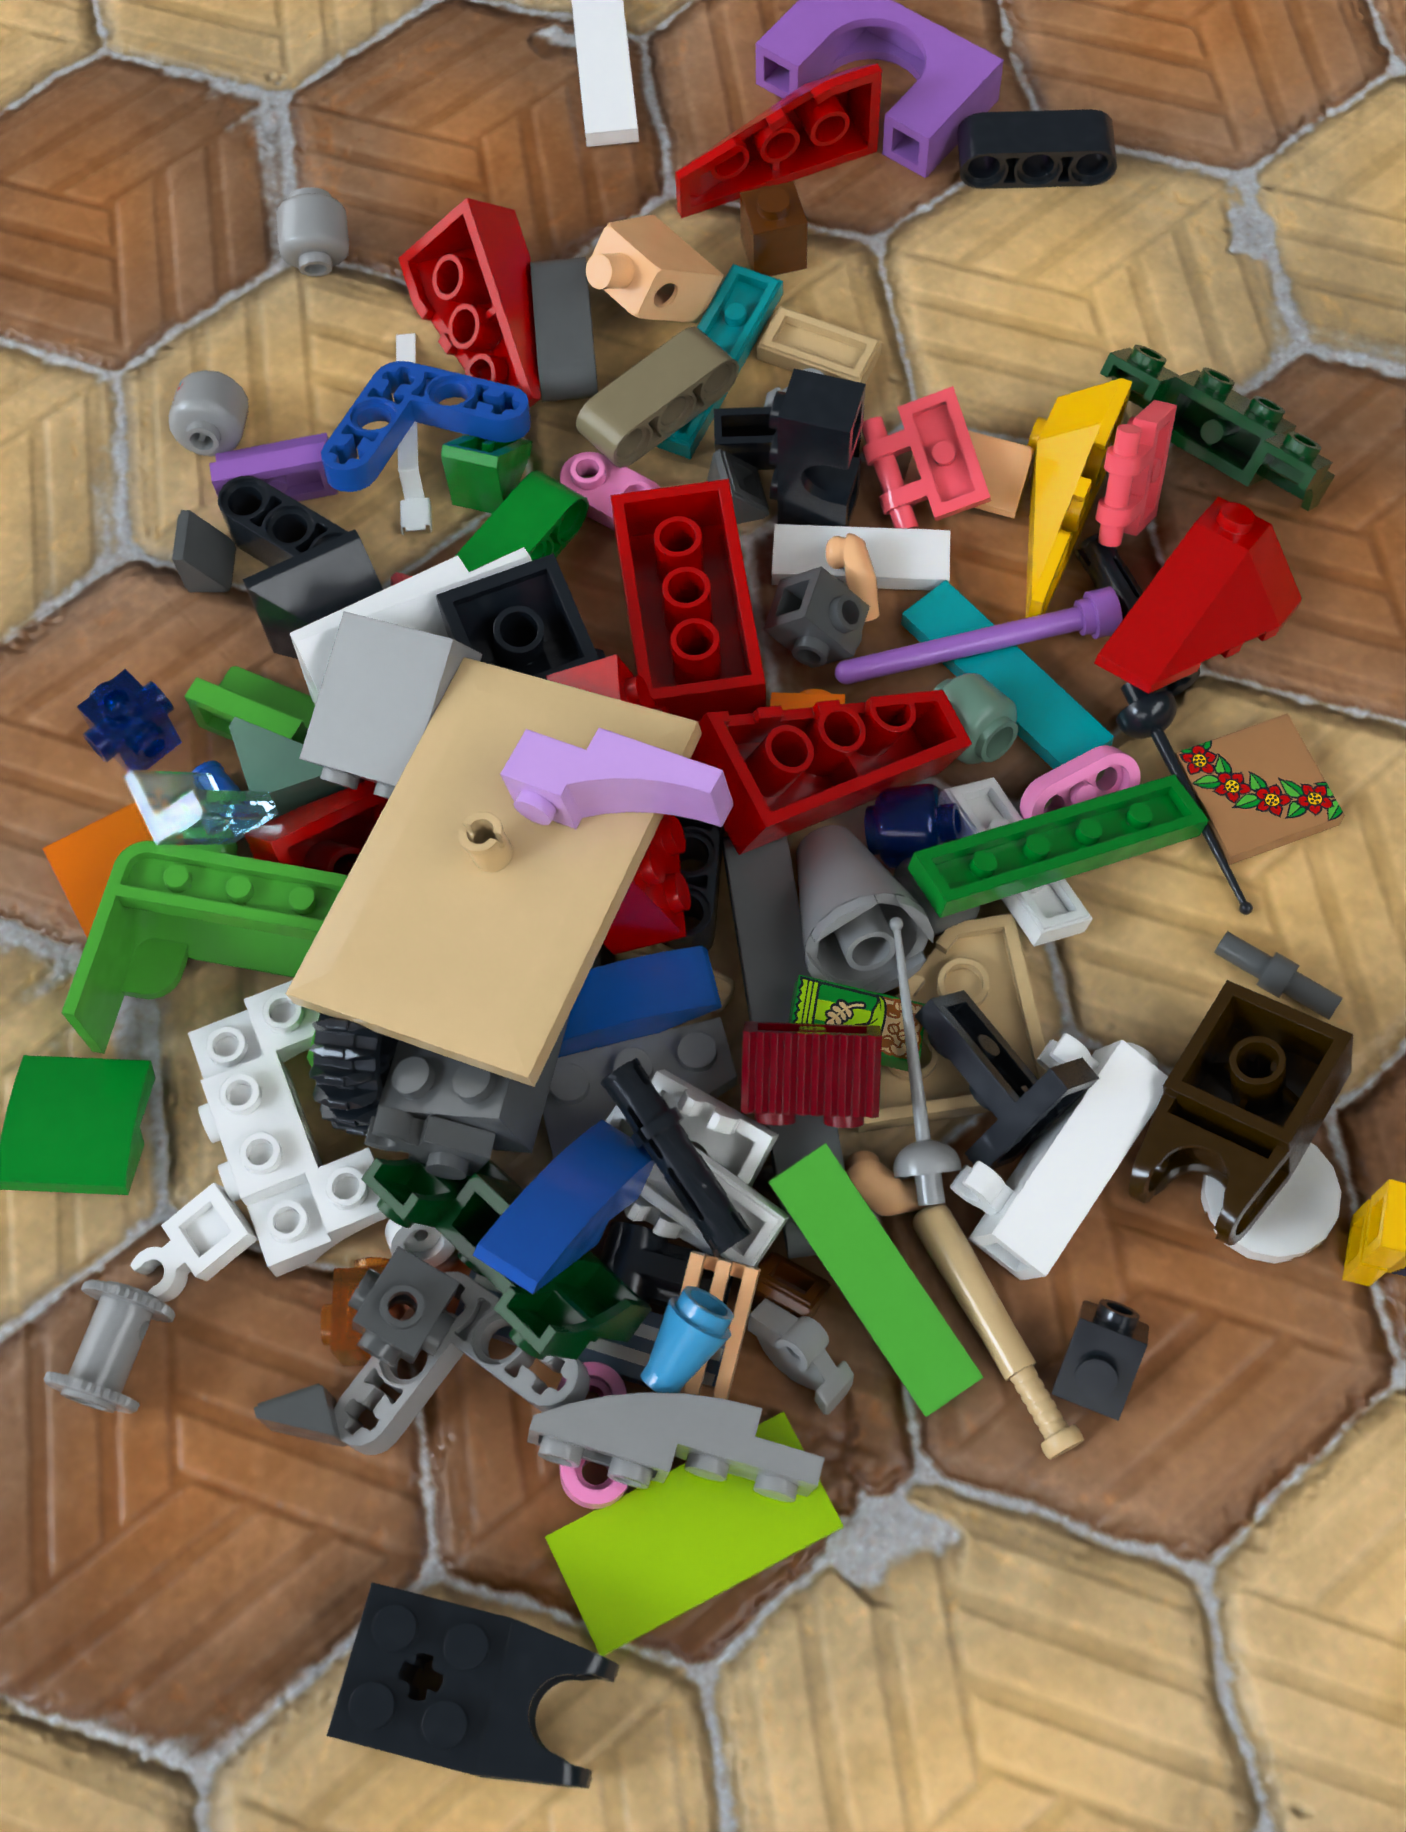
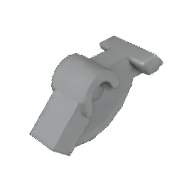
(800, 1353)

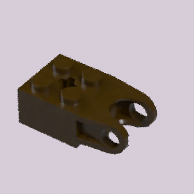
(1243, 1104)

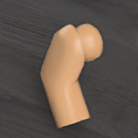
(859, 571)
(878, 1186)

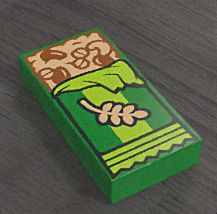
(835, 1003)

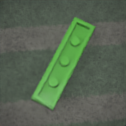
(875, 1279)

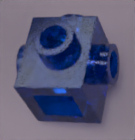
(129, 722)

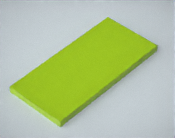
(681, 1546)

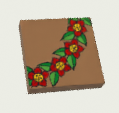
(1260, 788)

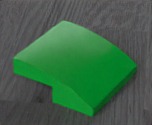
(75, 1125)

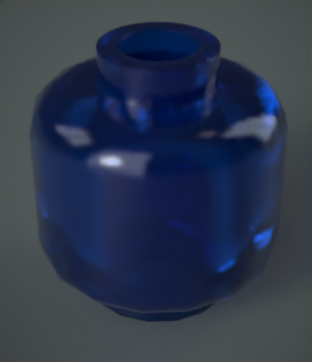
(910, 821)

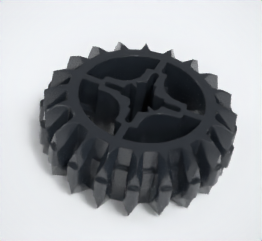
(349, 1072)

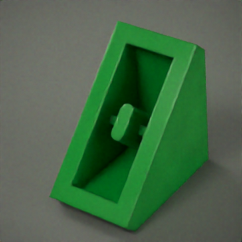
(483, 471)

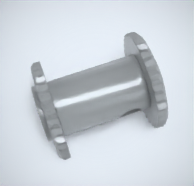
(110, 1346)

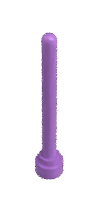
(1095, 614)

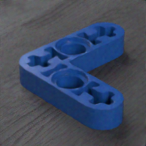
(489, 412)

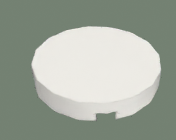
(1295, 1219)

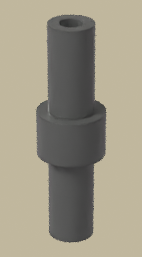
(1278, 975)

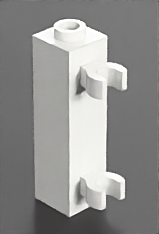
(1066, 1166)

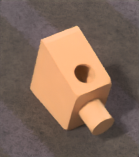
(641, 260)

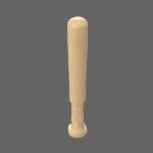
(987, 1314)

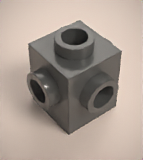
(816, 618)
(410, 1283)

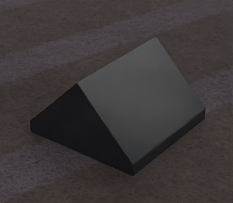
(520, 619)

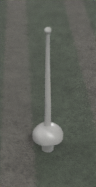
(926, 1157)

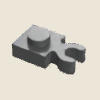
(445, 1146)

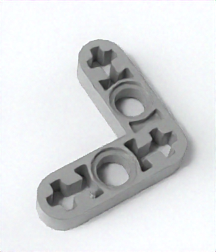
(467, 1336)

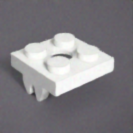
(722, 1131)

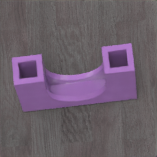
(949, 70)

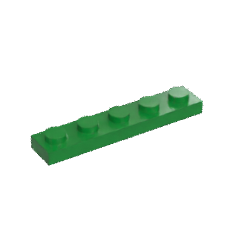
(1056, 845)

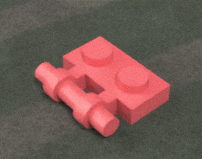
(942, 454)
(1135, 473)

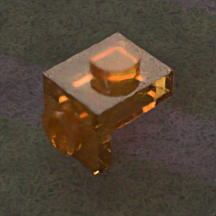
(337, 1317)

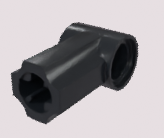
(650, 1263)

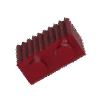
(811, 1072)

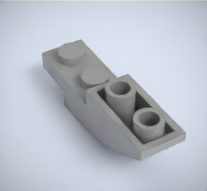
(646, 1430)

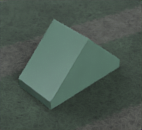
(274, 766)

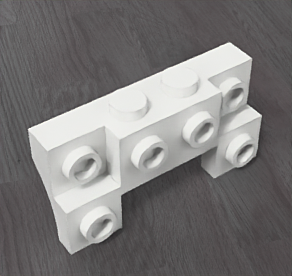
(269, 1148)

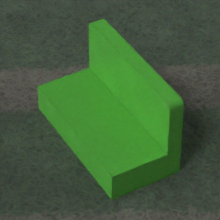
(250, 699)

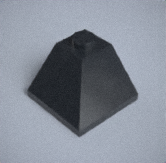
(311, 588)

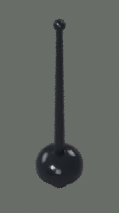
(1149, 717)

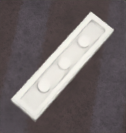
(604, 72)

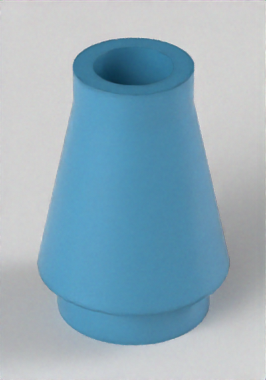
(687, 1338)

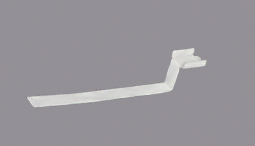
(415, 509)

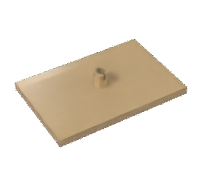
(463, 912)

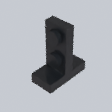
(1000, 1078)

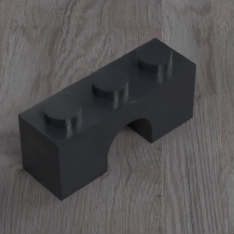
(814, 449)

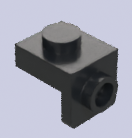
(1102, 1357)

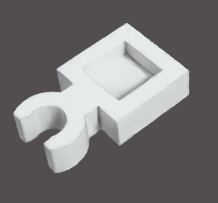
(203, 1241)

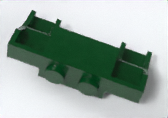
(1224, 427)
(554, 1321)

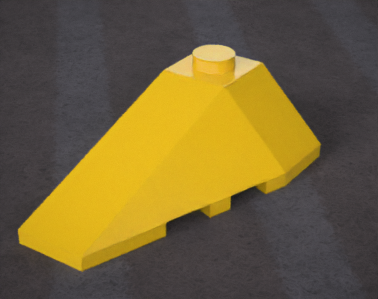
(1067, 479)

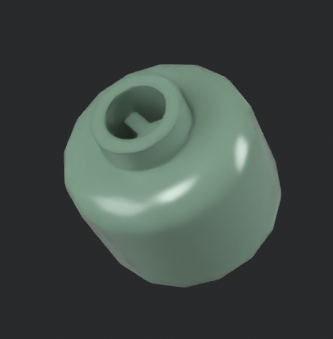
(985, 715)

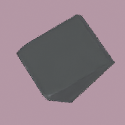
(202, 555)
(302, 1414)

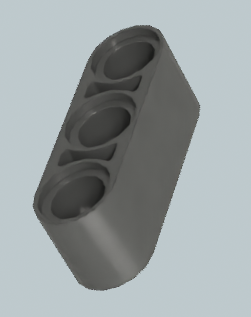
(563, 329)

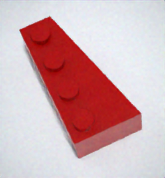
(824, 758)

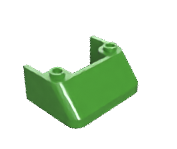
(191, 905)

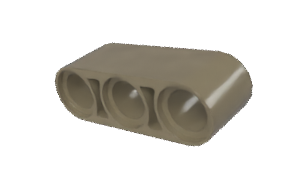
(657, 397)

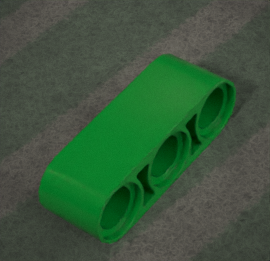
(535, 516)

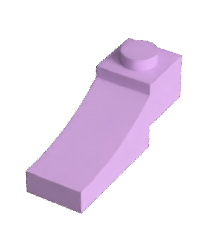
(611, 776)

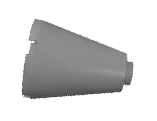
(848, 911)

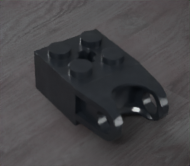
(488, 1695)

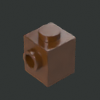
(774, 229)

